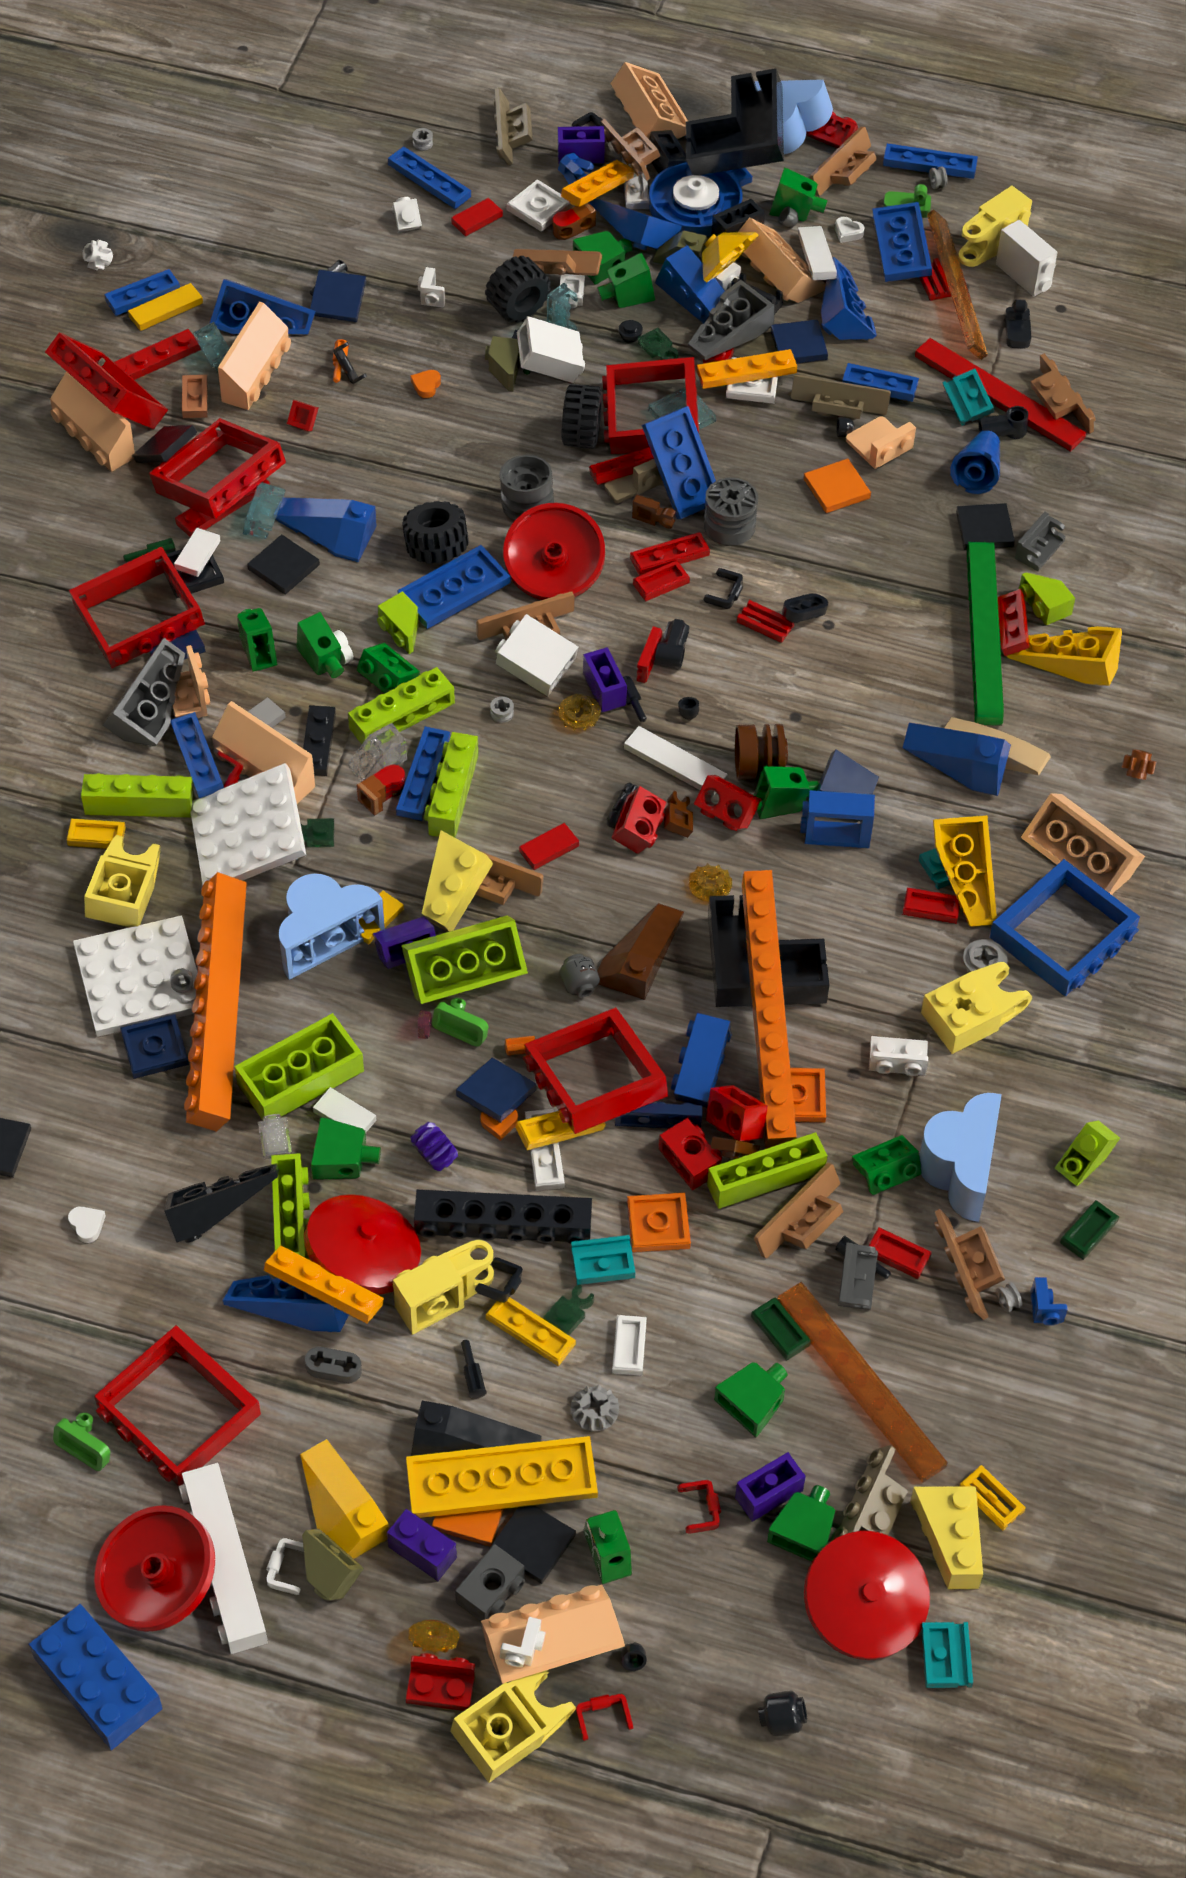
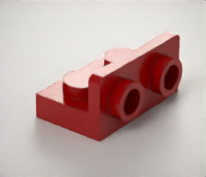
(835, 131)
(440, 1682)

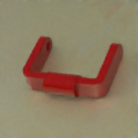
(234, 776)
(712, 1502)
(602, 1702)

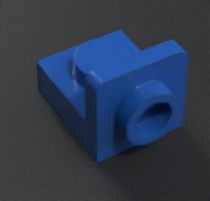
(1042, 1304)

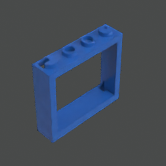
(1037, 961)

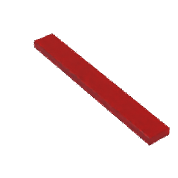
(1002, 394)

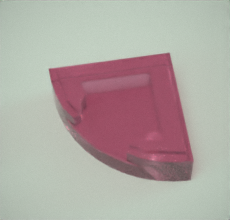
(424, 1024)

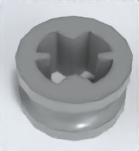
(426, 135)
(938, 177)
(496, 714)
(1008, 1297)

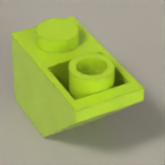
(1047, 597)
(400, 620)
(1087, 1152)

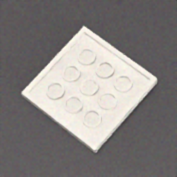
(248, 826)
(131, 971)

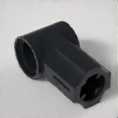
(1012, 424)
(672, 648)

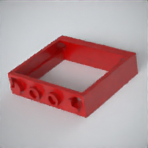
(641, 372)
(106, 382)
(265, 461)
(123, 579)
(609, 1105)
(177, 1341)

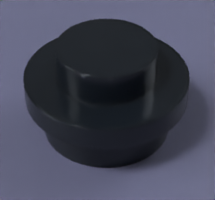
(630, 330)

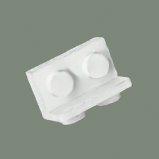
(898, 1056)

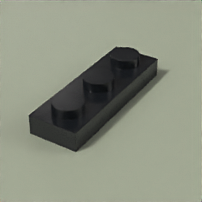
(319, 736)

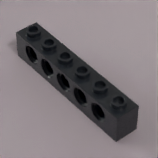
(491, 1206)

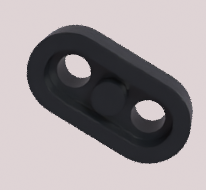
(804, 607)

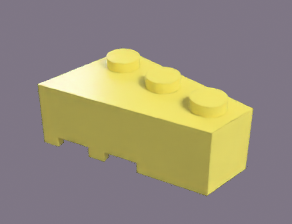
(453, 881)
(953, 1531)

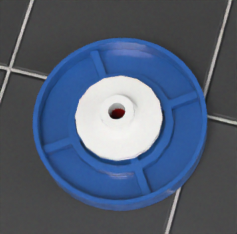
(692, 198)

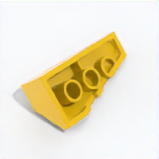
(723, 251)
(1082, 656)
(966, 857)
(341, 1502)

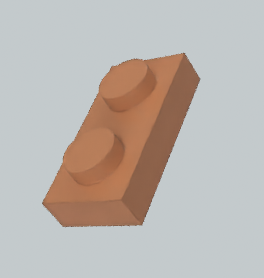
(194, 396)

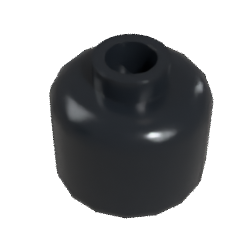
(783, 1713)

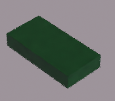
(1089, 1229)
(780, 1328)

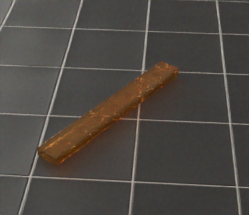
(957, 285)
(863, 1383)

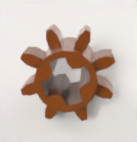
(1139, 764)

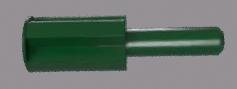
(167, 544)

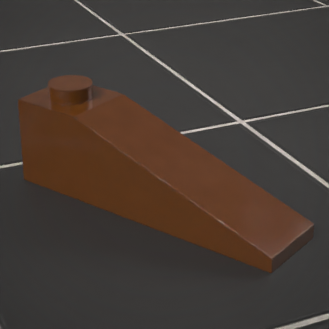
(638, 956)

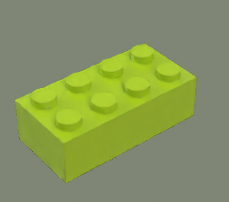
(464, 959)
(299, 1068)

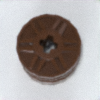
(759, 751)

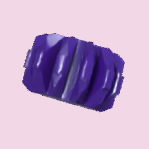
(434, 1146)

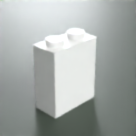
(1026, 258)
(550, 349)
(536, 654)

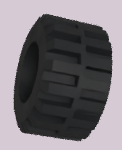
(517, 288)
(581, 416)
(435, 532)

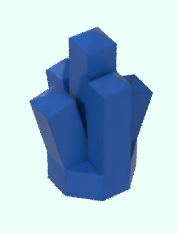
(573, 167)

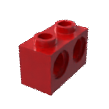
(729, 796)
(639, 820)
(736, 1113)

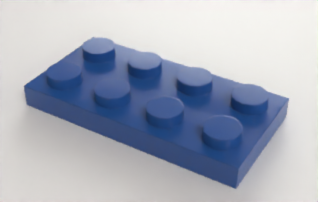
(902, 242)
(680, 460)
(456, 586)

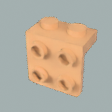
(881, 441)
(191, 690)

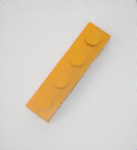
(597, 183)
(746, 369)
(323, 1285)

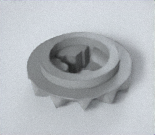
(973, 952)
(589, 1419)

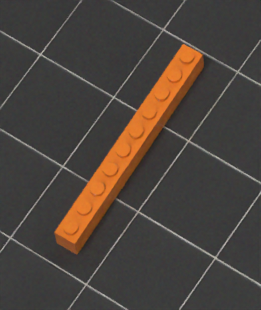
(216, 1002)
(768, 1007)

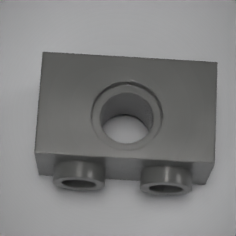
(494, 1567)

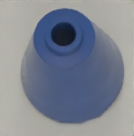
(978, 464)

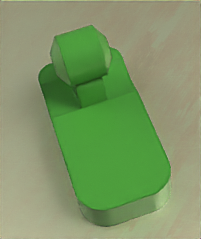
(920, 195)
(458, 1023)
(79, 1443)

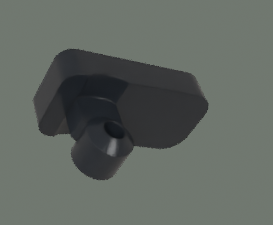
(1018, 325)

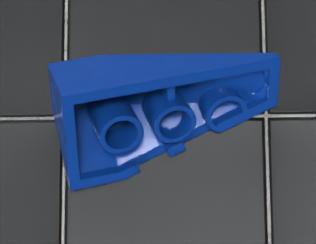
(636, 226)
(238, 302)
(843, 308)
(335, 523)
(965, 756)
(284, 1303)

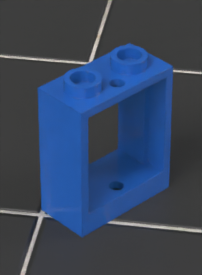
(838, 806)

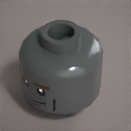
(579, 975)

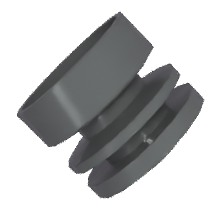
(525, 484)
(730, 511)

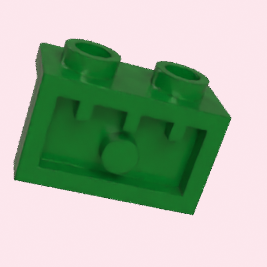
(385, 667)
(888, 1164)

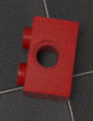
(685, 1138)

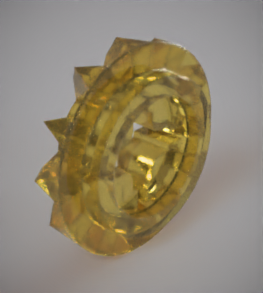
(571, 706)
(698, 884)
(433, 1636)

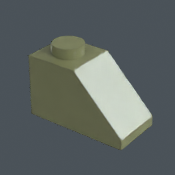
(677, 242)
(504, 360)
(328, 1566)

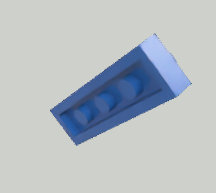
(925, 159)
(429, 177)
(197, 754)
(422, 774)

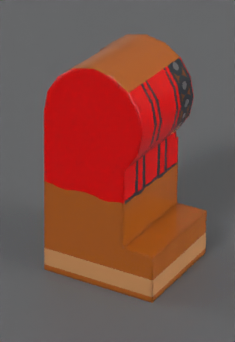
(573, 221)
(381, 787)

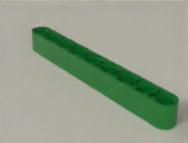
(984, 634)

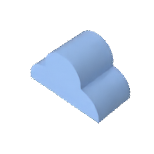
(804, 110)
(324, 921)
(959, 1153)

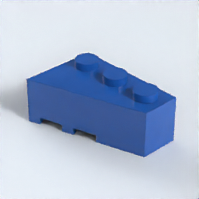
(683, 281)
(701, 1059)

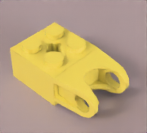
(987, 225)
(122, 885)
(972, 1006)
(440, 1285)
(517, 1715)

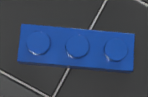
(141, 292)
(899, 385)

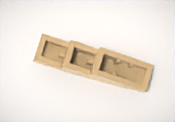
(1022, 755)

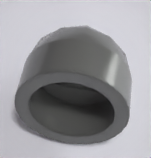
(788, 217)
(175, 980)

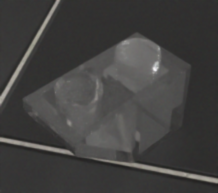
(378, 751)
(274, 1136)

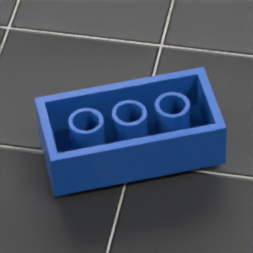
(96, 1676)

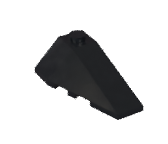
(199, 1207)
(451, 1429)

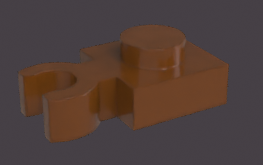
(649, 511)
(677, 817)
(732, 1148)

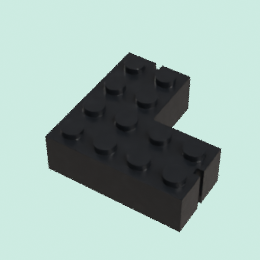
(747, 135)
(801, 960)

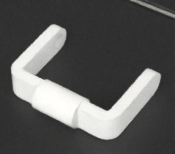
(275, 1563)

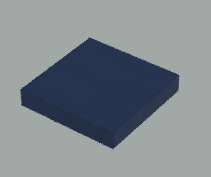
(338, 295)
(802, 338)
(846, 776)
(154, 1046)
(496, 1089)

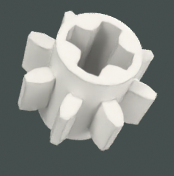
(97, 254)

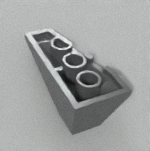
(734, 321)
(146, 705)

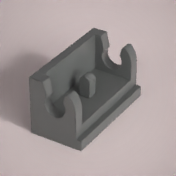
(1040, 542)
(858, 1276)

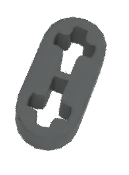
(333, 1365)

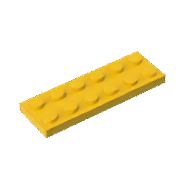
(501, 1477)

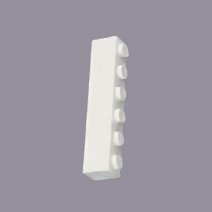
(231, 1580)

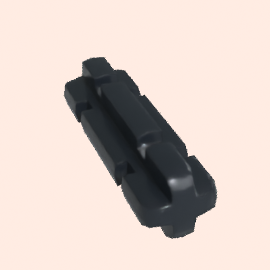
(613, 816)

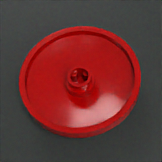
(554, 551)
(362, 1241)
(154, 1568)
(866, 1595)

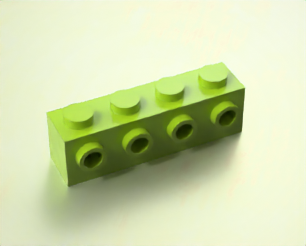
(403, 705)
(453, 784)
(137, 795)
(766, 1170)
(290, 1203)

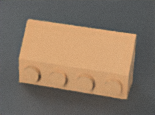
(648, 101)
(780, 263)
(253, 358)
(92, 423)
(262, 748)
(1070, 833)
(574, 1626)

